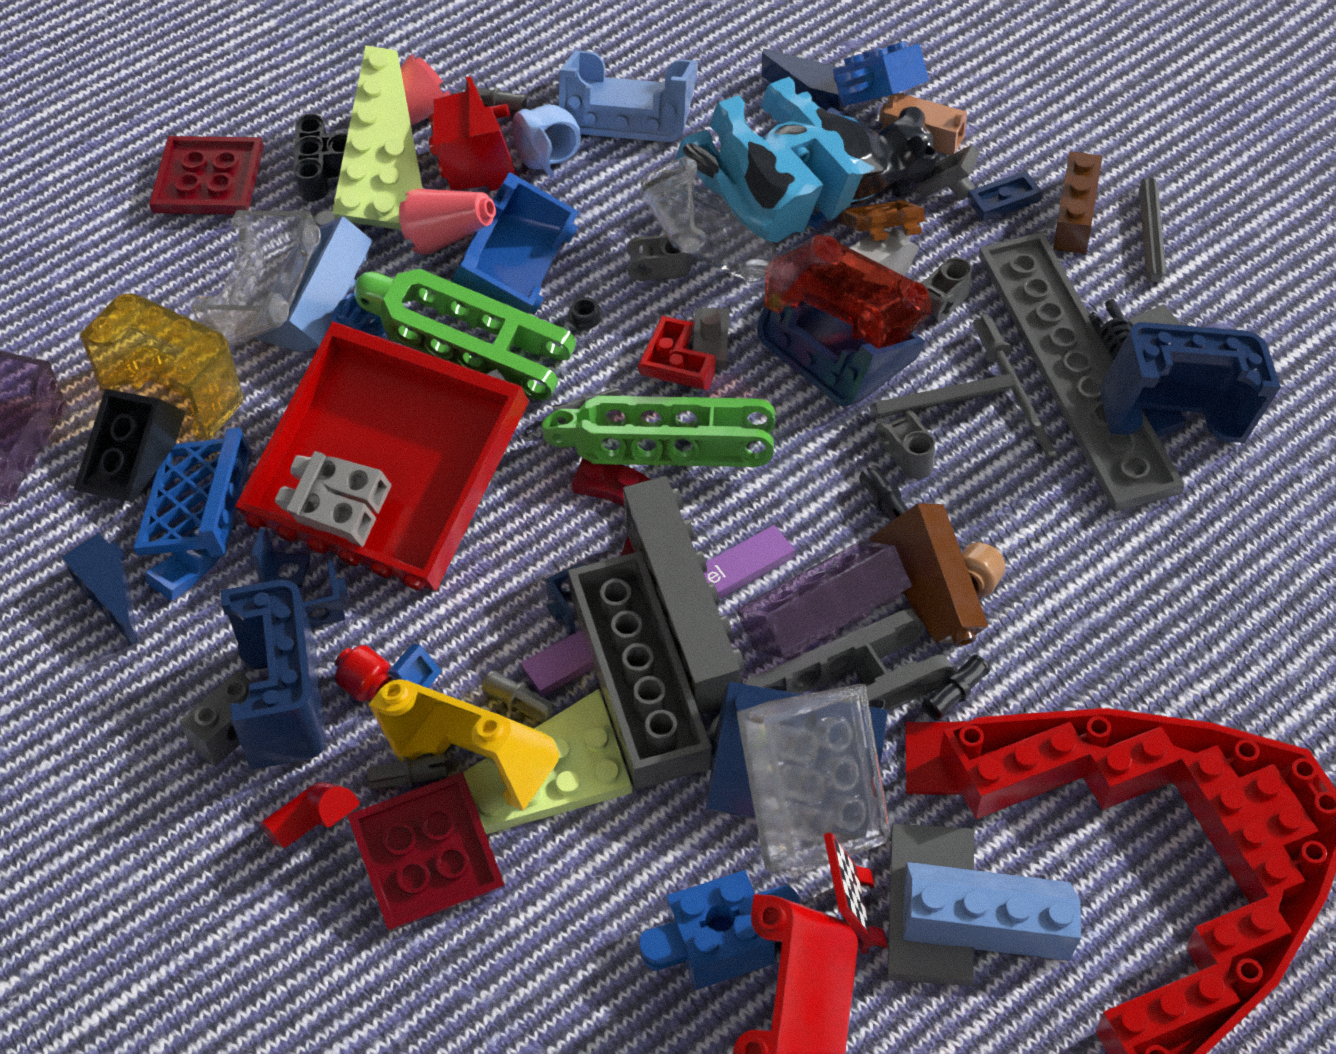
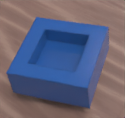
(416, 667)

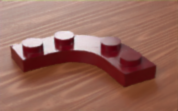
(607, 483)

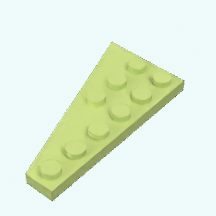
(379, 146)
(585, 774)

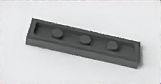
(942, 396)

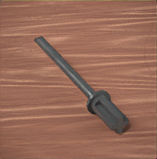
(997, 351)

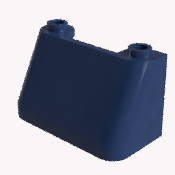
(828, 356)

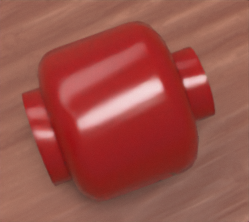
(361, 672)

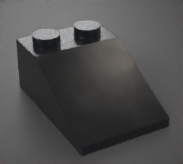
(127, 444)

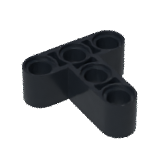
(316, 156)

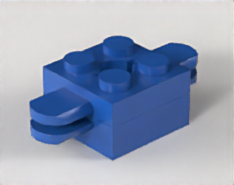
(880, 72)
(716, 947)

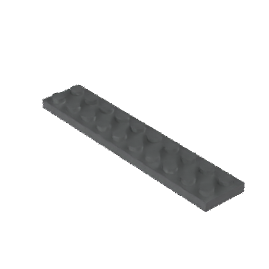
(1073, 365)

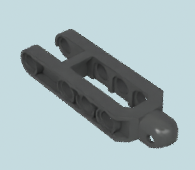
(861, 653)

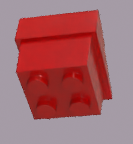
(469, 140)

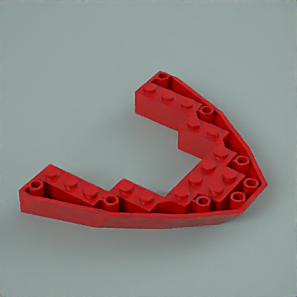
(1252, 795)

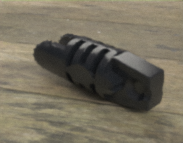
(1114, 331)

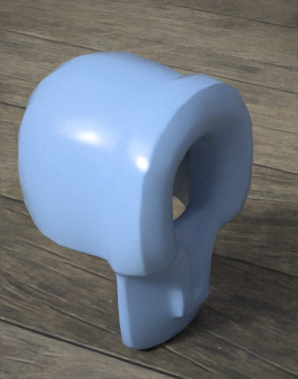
(545, 136)

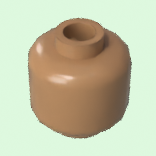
(984, 567)

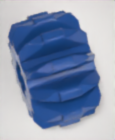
(351, 314)

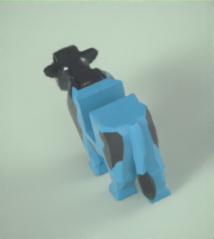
(805, 160)

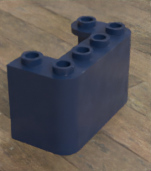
(1190, 370)
(284, 714)

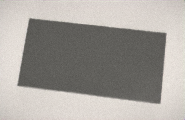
(917, 960)

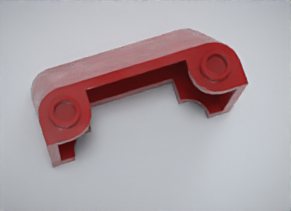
(812, 980)

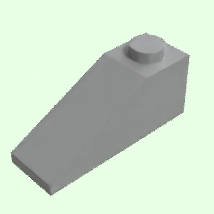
(893, 252)

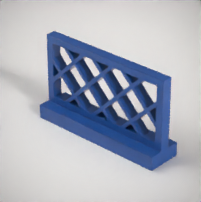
(221, 496)

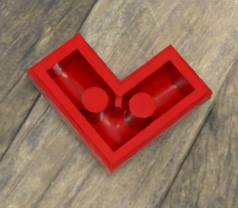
(671, 361)
(317, 805)

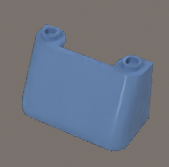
(624, 105)

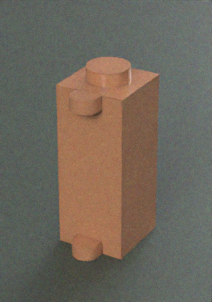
(943, 122)

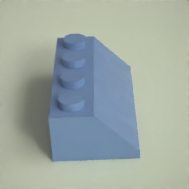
(324, 284)
(990, 911)

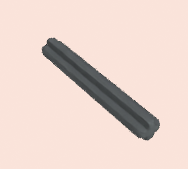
(1152, 230)

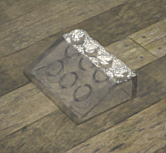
(813, 775)

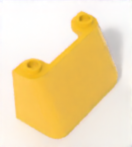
(429, 721)

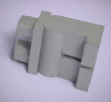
(335, 496)

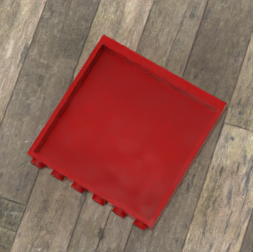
(414, 418)

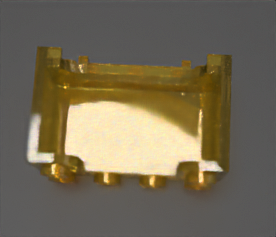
(147, 341)

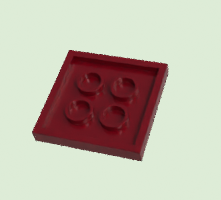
(206, 175)
(426, 851)

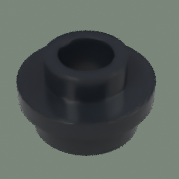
(585, 313)

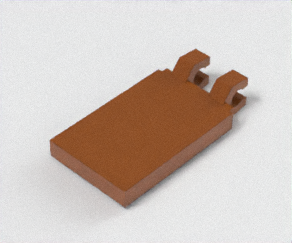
(884, 215)

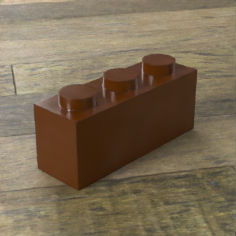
(1077, 202)

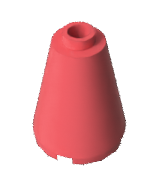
(420, 88)
(443, 217)

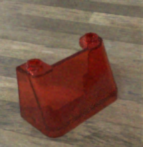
(850, 287)

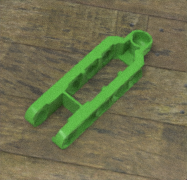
(513, 328)
(716, 434)

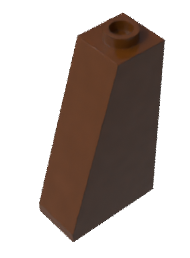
(938, 574)

